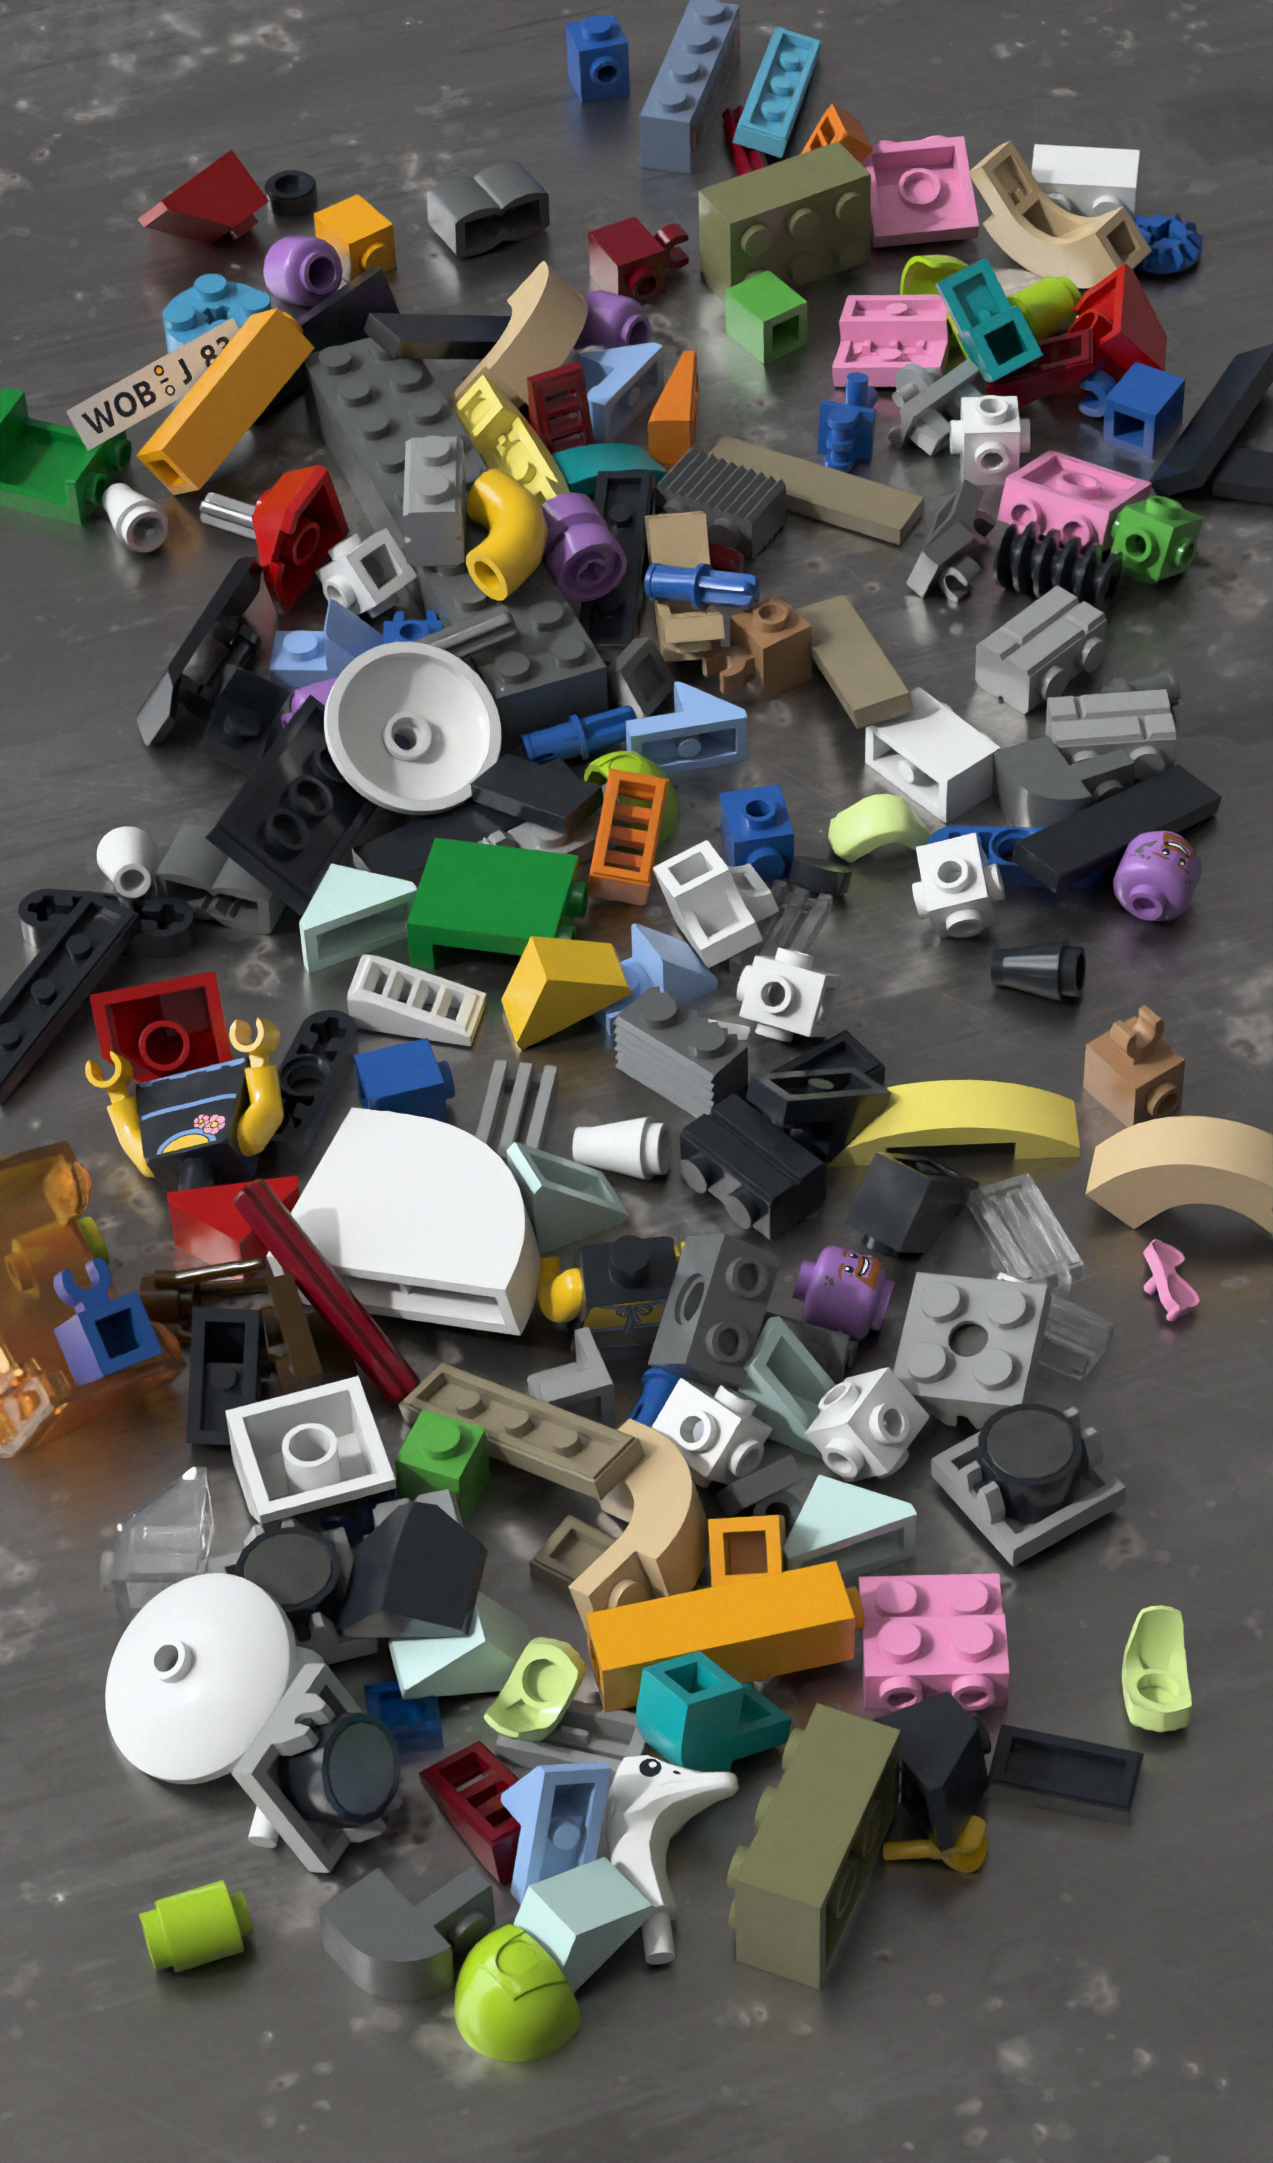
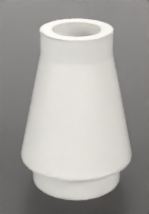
(136, 520)
(128, 859)
(625, 1147)

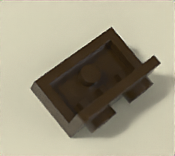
(307, 1345)

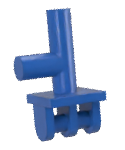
(848, 428)

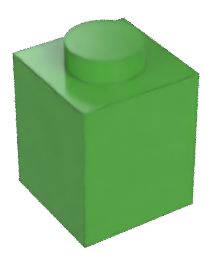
(766, 317)
(444, 1456)

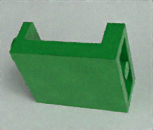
(48, 466)
(493, 899)

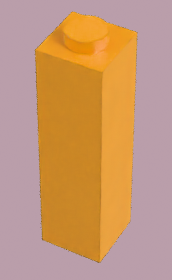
(225, 401)
(743, 1626)

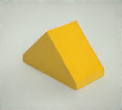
(561, 985)

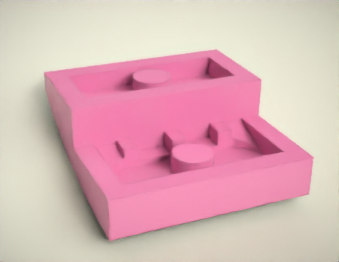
(888, 333)

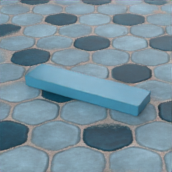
(777, 92)

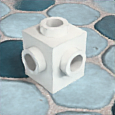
(989, 438)
(366, 573)
(957, 887)
(807, 999)
(867, 1425)
(713, 1431)

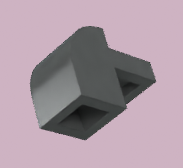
(1041, 788)
(403, 1948)

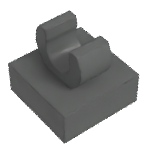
(963, 508)
(946, 565)
(639, 677)
(764, 1489)

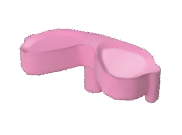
(1174, 1292)

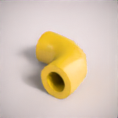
(514, 537)

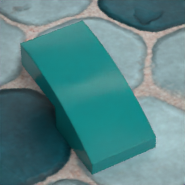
(582, 464)

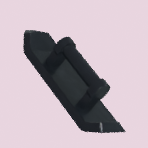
(242, 643)

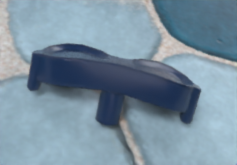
(360, 1525)

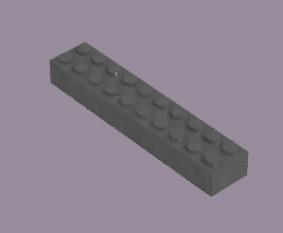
(366, 413)

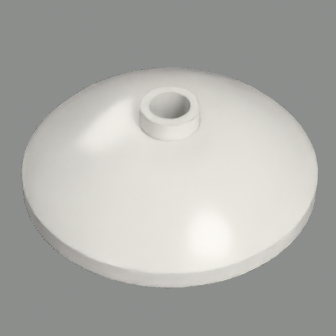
(432, 703)
(227, 1681)

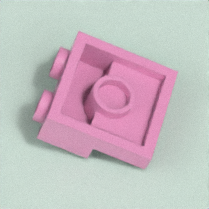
(921, 192)
(1069, 497)
(933, 1639)

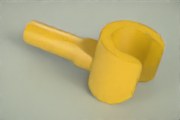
(964, 1857)

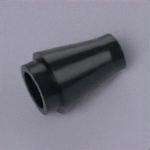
(1041, 969)

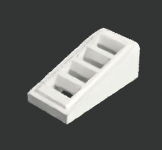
(383, 982)

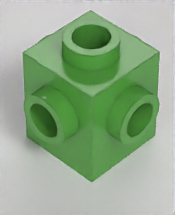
(1155, 538)

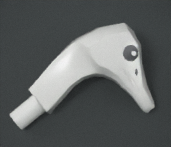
(645, 1810)

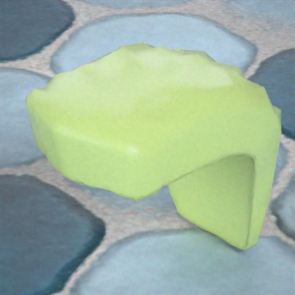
(875, 823)
(1156, 1671)
(537, 1691)

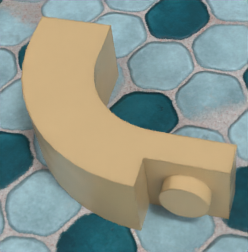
(1045, 235)
(538, 338)
(681, 629)
(1184, 1163)
(665, 1535)

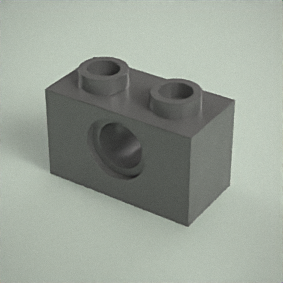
(714, 1310)

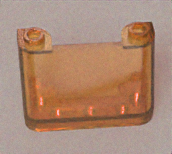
(39, 1237)

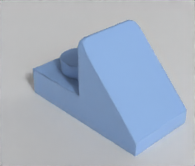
(621, 385)
(315, 656)
(695, 737)
(663, 963)
(559, 1819)

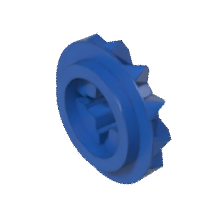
(1178, 246)

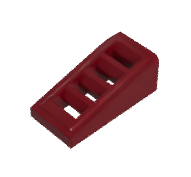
(1051, 370)
(575, 423)
(474, 1816)

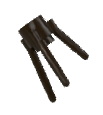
(173, 1294)

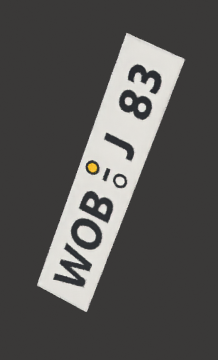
(148, 388)

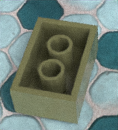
(787, 218)
(814, 1845)

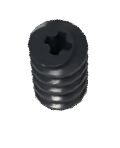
(1041, 566)

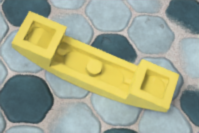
(508, 440)
(969, 1113)

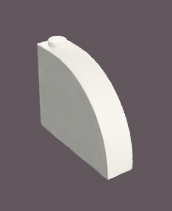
(422, 1223)

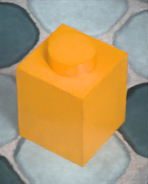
(358, 235)
(746, 1548)

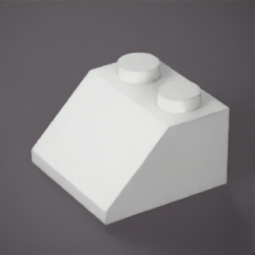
(308, 1450)

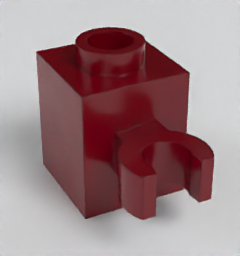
(632, 261)

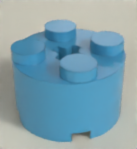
(209, 305)

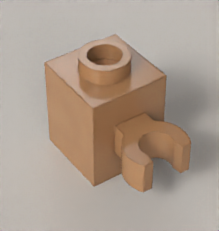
(765, 651)
(1135, 1070)

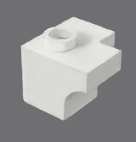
(715, 902)

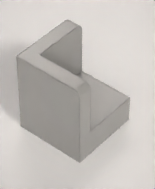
(578, 1386)

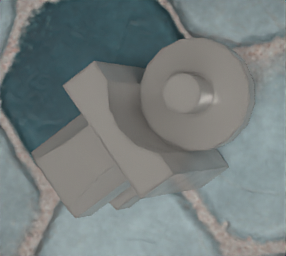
(927, 400)

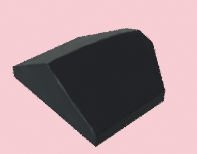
(413, 1577)

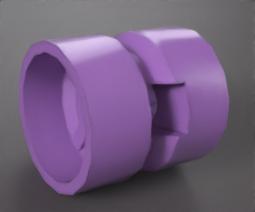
(581, 548)

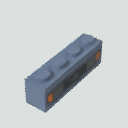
(690, 86)

